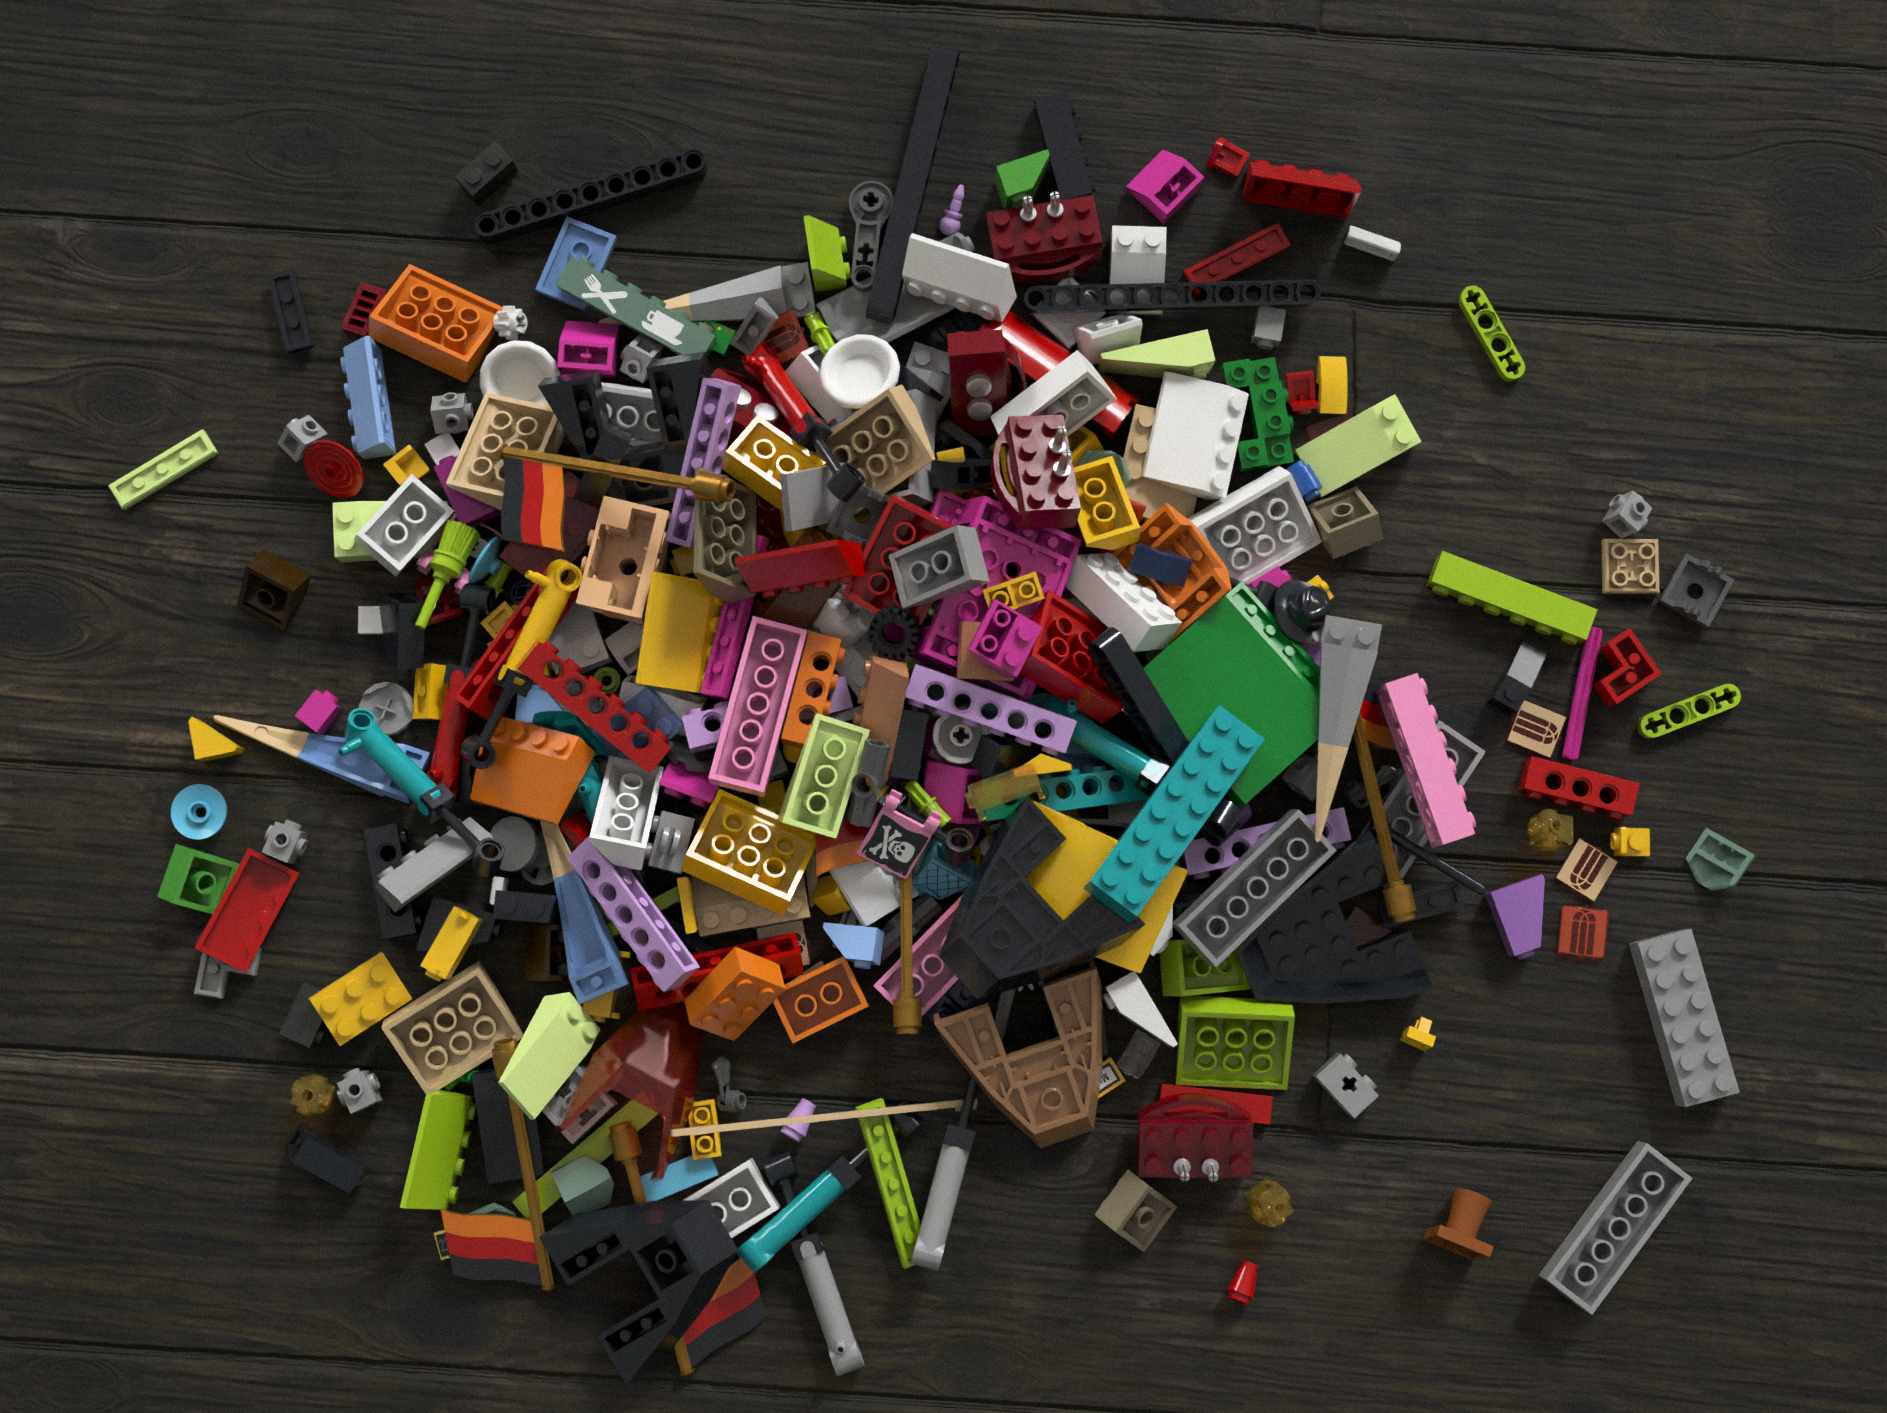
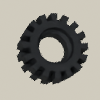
(886, 646)

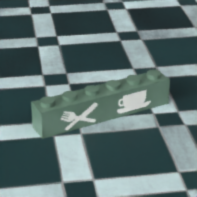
(634, 310)

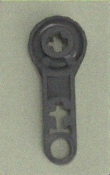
(868, 227)

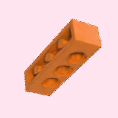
(817, 647)

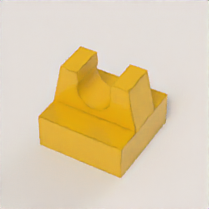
(1418, 1035)

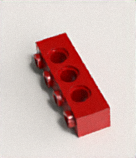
(1621, 791)

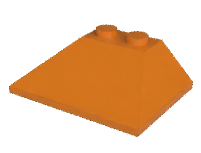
(1207, 578)

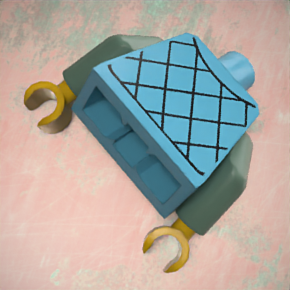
(937, 877)

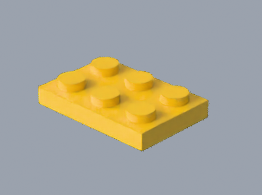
(360, 998)

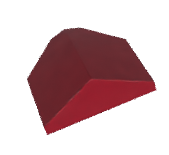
(448, 603)

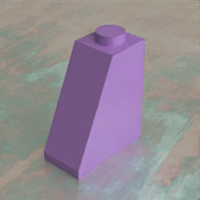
(1519, 915)

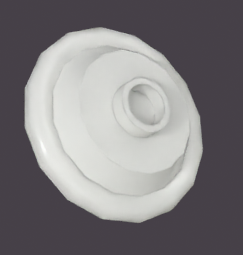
(517, 370)
(858, 370)

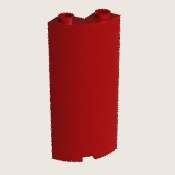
(1042, 354)

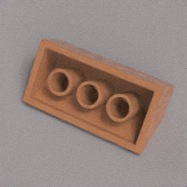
(882, 700)

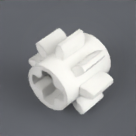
(510, 322)

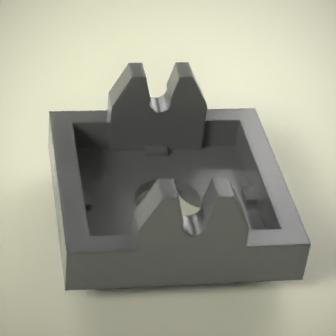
(842, 519)
(1713, 584)

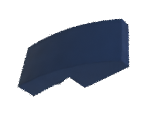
(1160, 565)
(953, 1002)

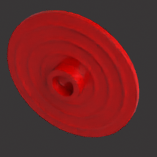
(333, 469)

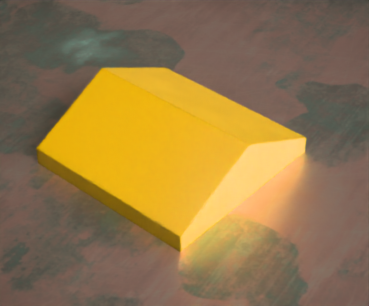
(1046, 764)

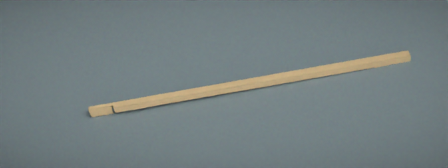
(819, 1117)

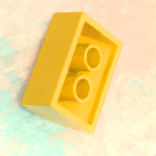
(762, 456)
(1105, 511)

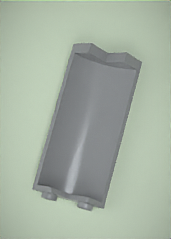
(847, 309)

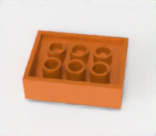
(435, 323)
(532, 771)

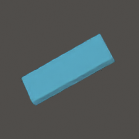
(679, 1177)

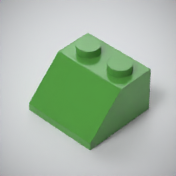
(1021, 178)
(196, 879)

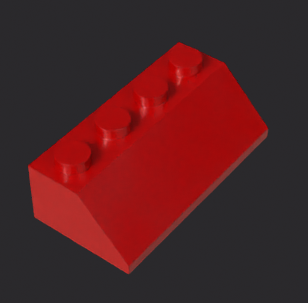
(802, 567)

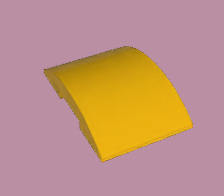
(1071, 865)

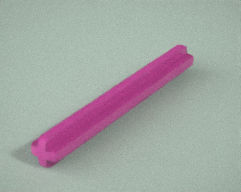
(1582, 694)

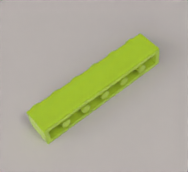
(1512, 598)

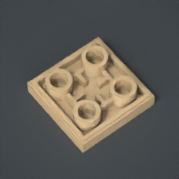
(1630, 566)

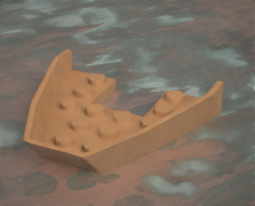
(1046, 1086)

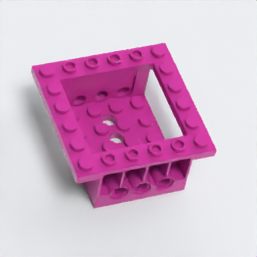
(1001, 542)

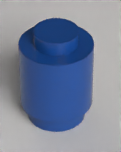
(1305, 480)

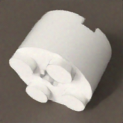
(843, 619)
(947, 746)

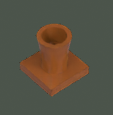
(1462, 1226)

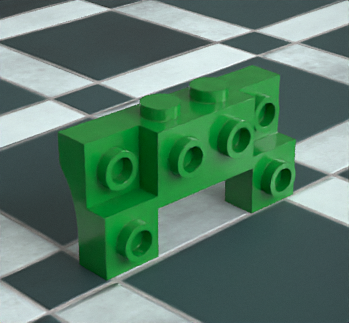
(1267, 413)

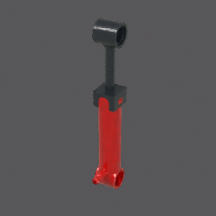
(806, 427)
(454, 714)

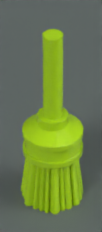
(447, 563)

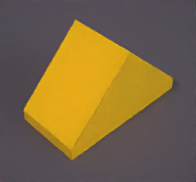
(209, 743)

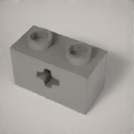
(1331, 1077)

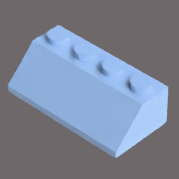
(368, 399)

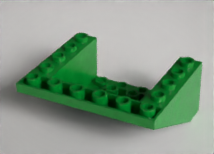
(1251, 670)

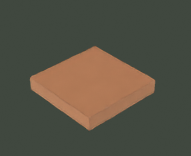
(968, 666)

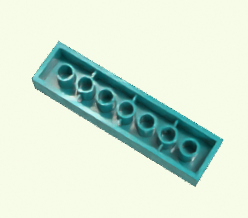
(1173, 814)

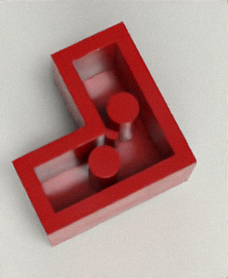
(1631, 668)

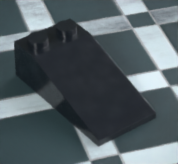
(498, 1132)

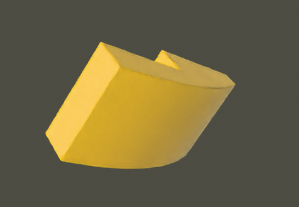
(1332, 384)
(1016, 591)
(704, 1145)

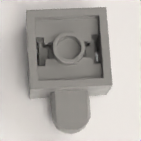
(669, 841)
(558, 1103)

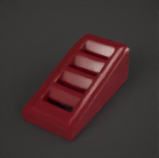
(348, 324)

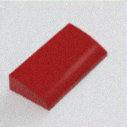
(246, 910)

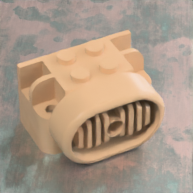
(623, 536)

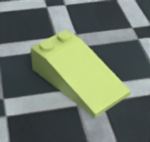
(1182, 354)
(1359, 444)
(349, 520)
(823, 776)
(548, 1052)

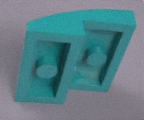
(570, 724)

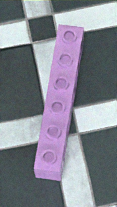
(704, 449)
(1060, 726)
(701, 739)
(1194, 860)
(644, 919)

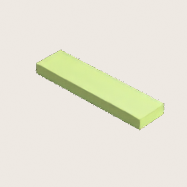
(163, 469)

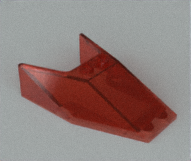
(653, 1063)

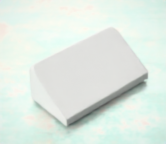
(1372, 243)

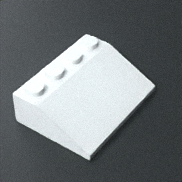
(1195, 435)
(1259, 526)

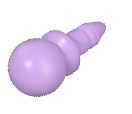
(950, 222)

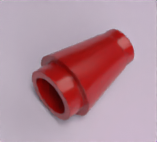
(1243, 1283)

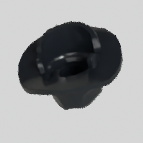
(1301, 611)

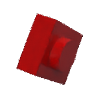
(1301, 392)

